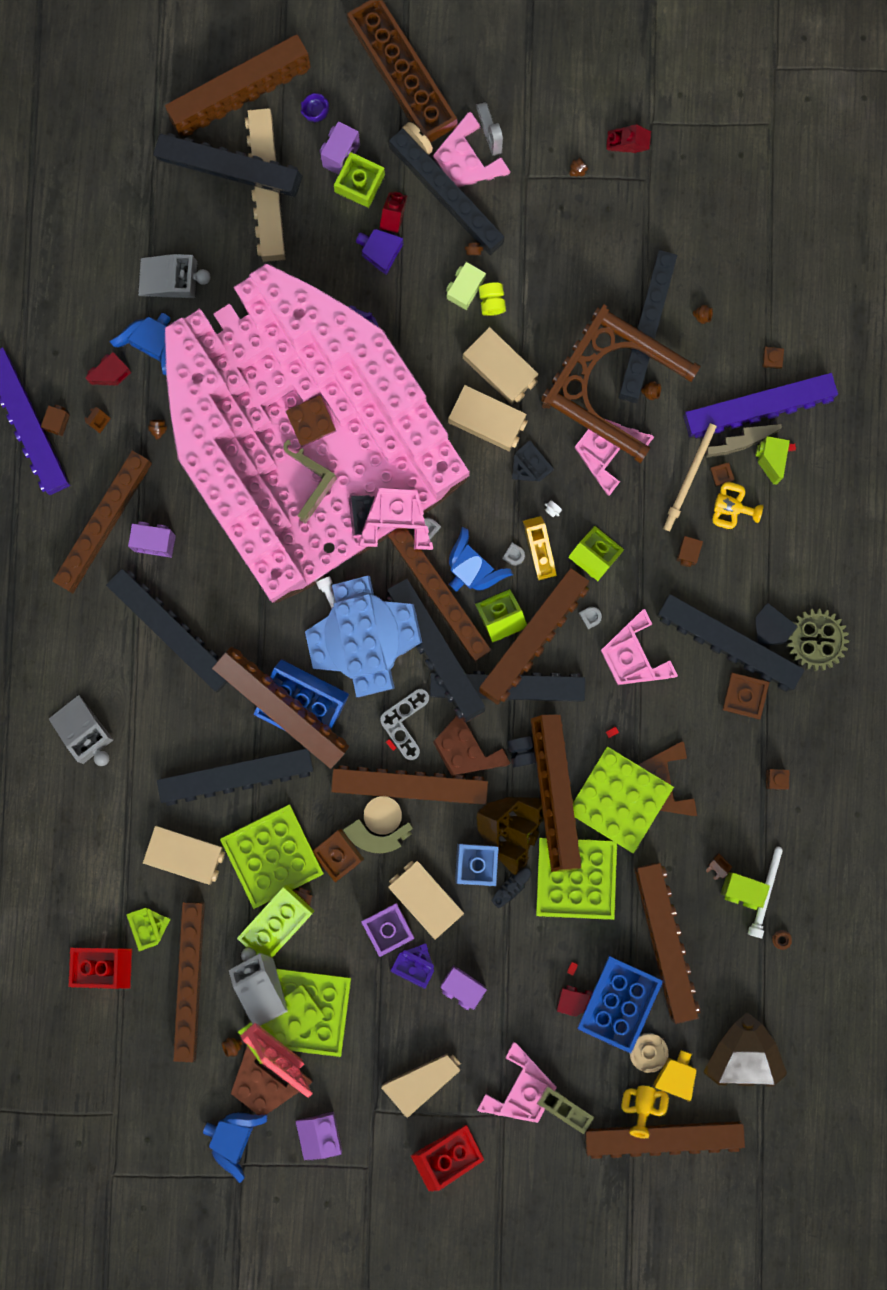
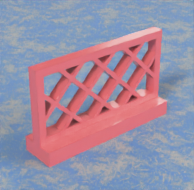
(277, 1057)

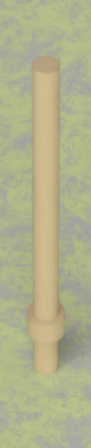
(674, 511)

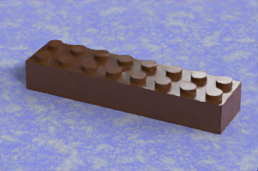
(402, 69)
(238, 86)
(666, 943)

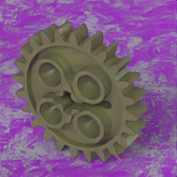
(817, 657)

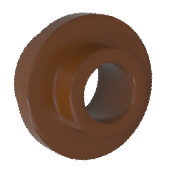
(473, 249)
(788, 940)

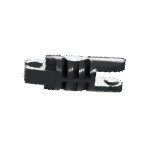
(511, 888)

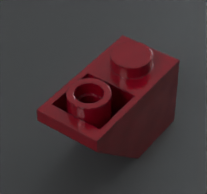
(629, 139)
(393, 212)
(109, 372)
(572, 1001)

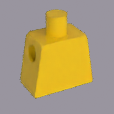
(677, 1076)

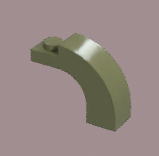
(366, 841)
(565, 1110)

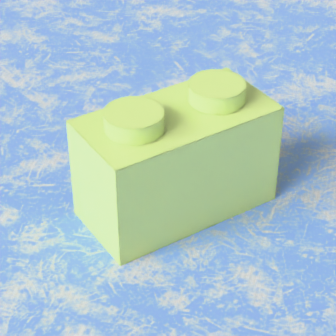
(465, 286)

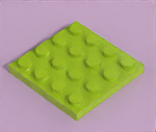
(621, 799)
(271, 855)
(582, 891)
(332, 998)

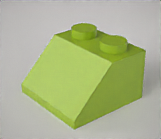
(772, 457)
(596, 553)
(501, 615)

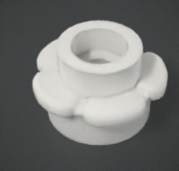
(552, 508)

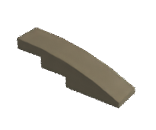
(748, 438)

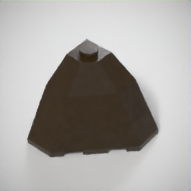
(512, 828)
(746, 1056)

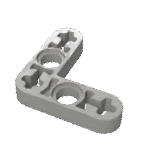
(492, 131)
(397, 725)

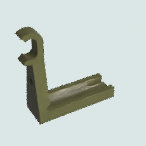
(322, 489)

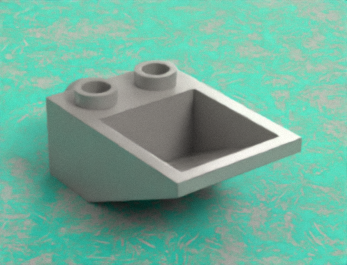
(167, 277)
(81, 729)
(258, 987)

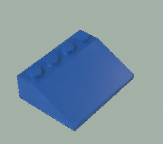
(310, 691)
(620, 1004)

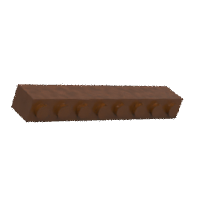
(102, 522)
(439, 594)
(534, 636)
(281, 707)
(409, 786)
(555, 793)
(189, 982)
(665, 1138)

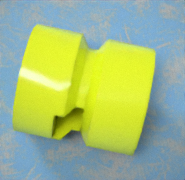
(492, 299)

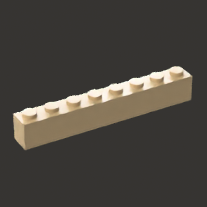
(268, 202)

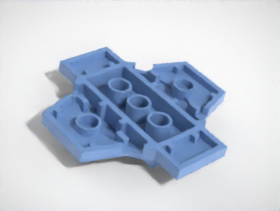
(363, 636)

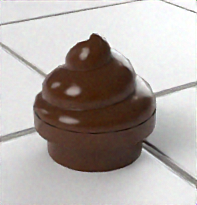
(578, 168)
(703, 314)
(652, 390)
(157, 428)
(231, 1046)

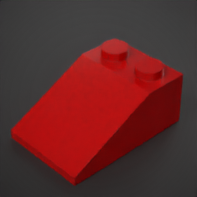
(100, 968)
(447, 1158)

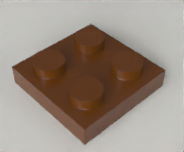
(310, 421)
(745, 696)
(338, 855)

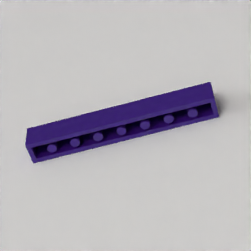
(761, 405)
(29, 429)

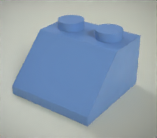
(476, 864)

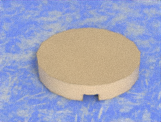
(421, 140)
(382, 815)
(649, 1053)

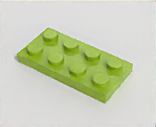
(276, 923)
(300, 1017)

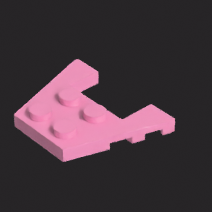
(460, 161)
(599, 452)
(396, 510)
(627, 658)
(525, 1093)

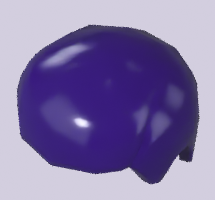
(315, 107)

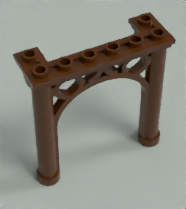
(636, 340)

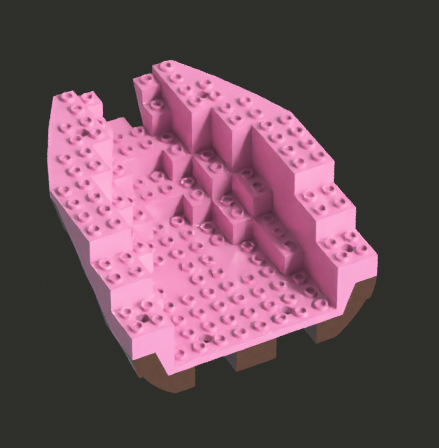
(233, 425)

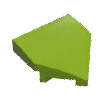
(147, 927)

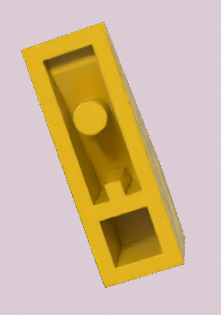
(540, 547)

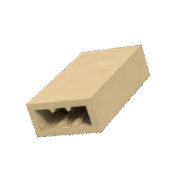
(501, 366)
(487, 418)
(184, 855)
(425, 899)

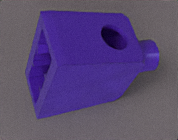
(380, 248)

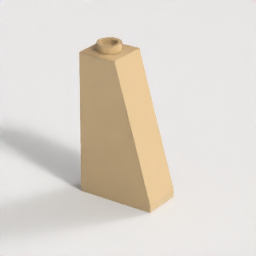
(418, 1085)

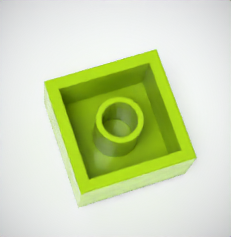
(359, 180)
(744, 889)

